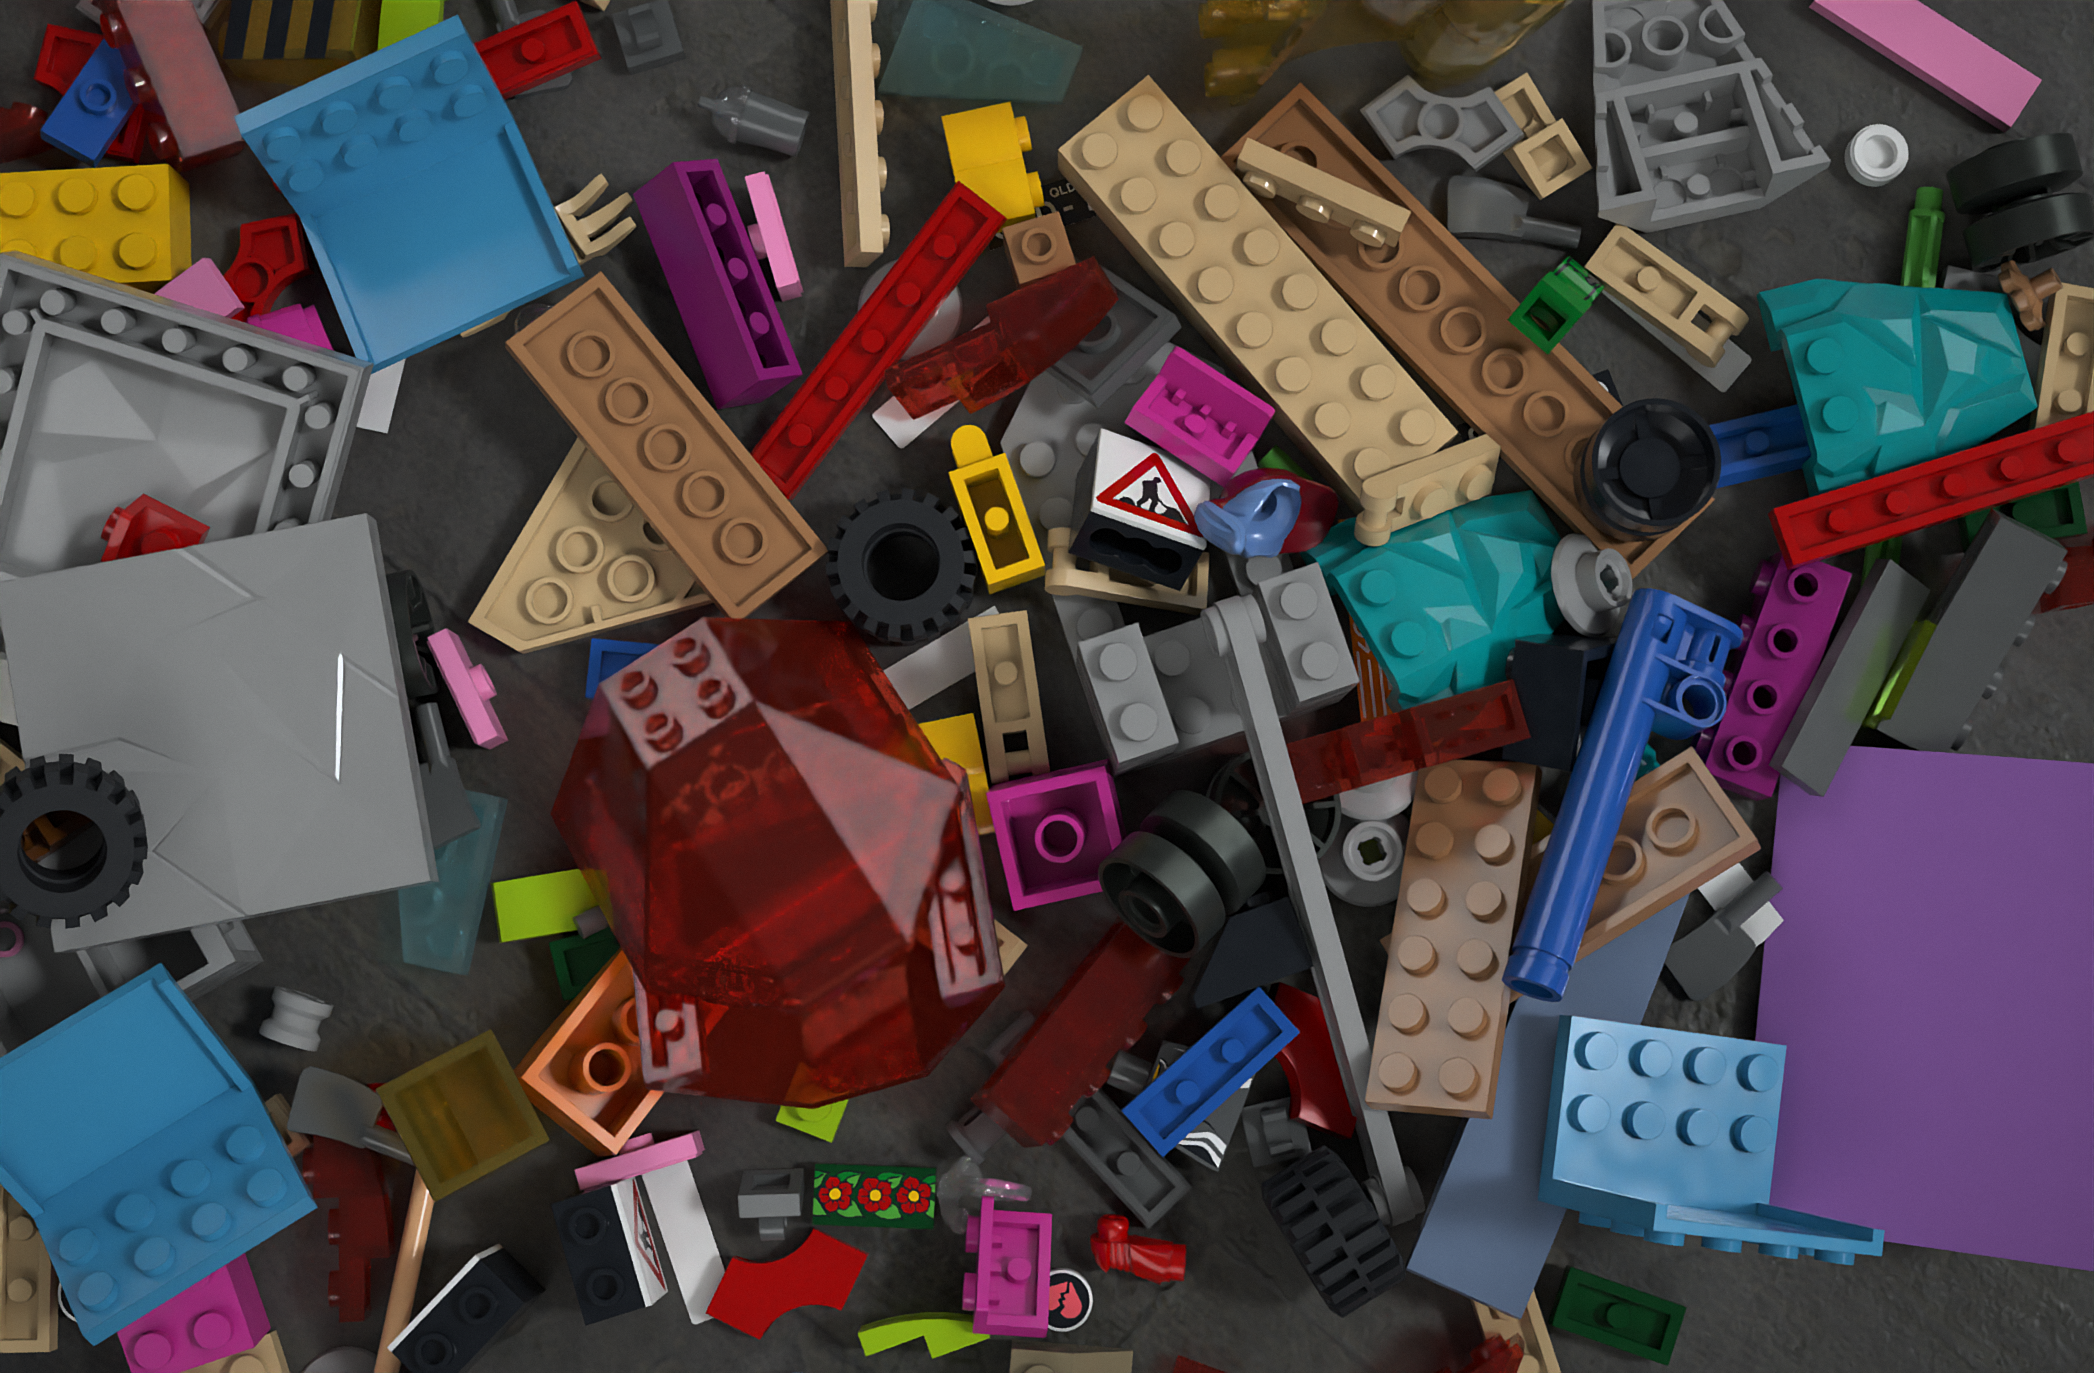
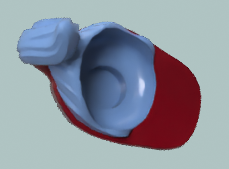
(1268, 514)

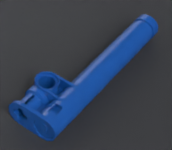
(1660, 655)

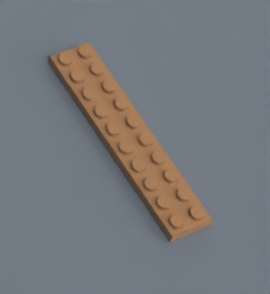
(1447, 319)

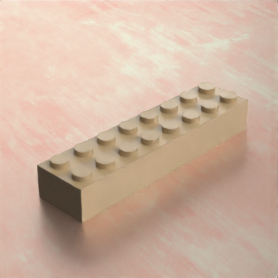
(1251, 292)

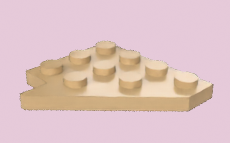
(583, 566)

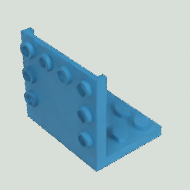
(413, 193)
(1677, 1140)
(141, 1152)

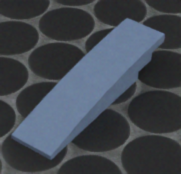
(1484, 1217)

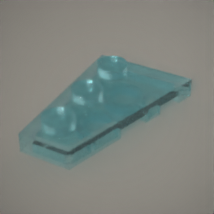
(977, 55)
(445, 916)

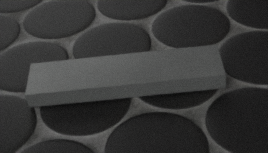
(1849, 677)
(1111, 1145)

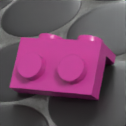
(1200, 416)
(1011, 1271)

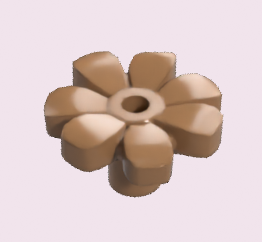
(2028, 292)

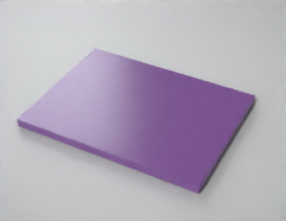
(1938, 1002)

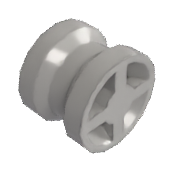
(296, 1018)

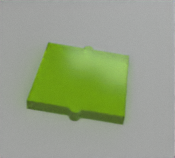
(1899, 674)

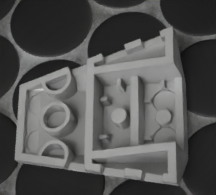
(1688, 117)

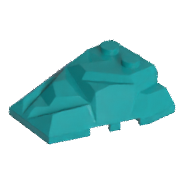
(1895, 373)
(1447, 593)

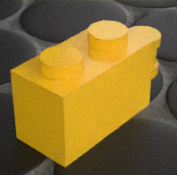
(993, 512)

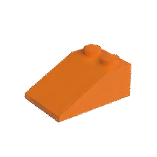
(590, 1064)

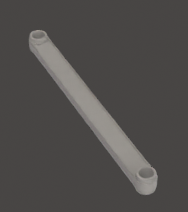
(1234, 631)

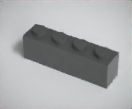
(1977, 622)

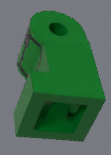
(1558, 301)

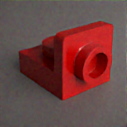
(149, 528)

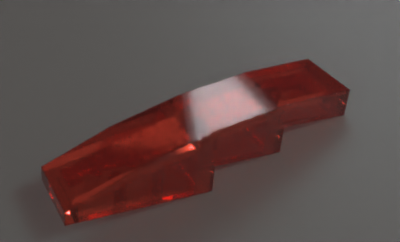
(1407, 741)

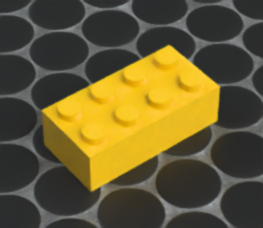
(101, 221)

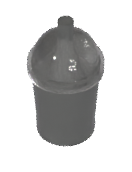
(757, 119)

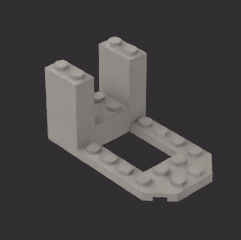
(1166, 689)

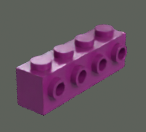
(717, 283)
(1771, 671)

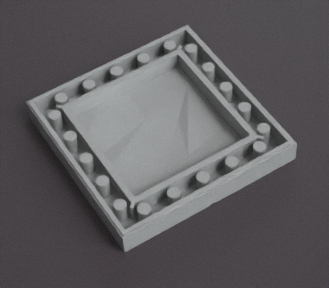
(157, 399)
(246, 709)

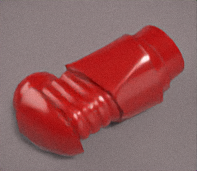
(1143, 1256)

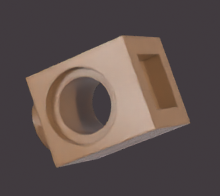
(1037, 249)

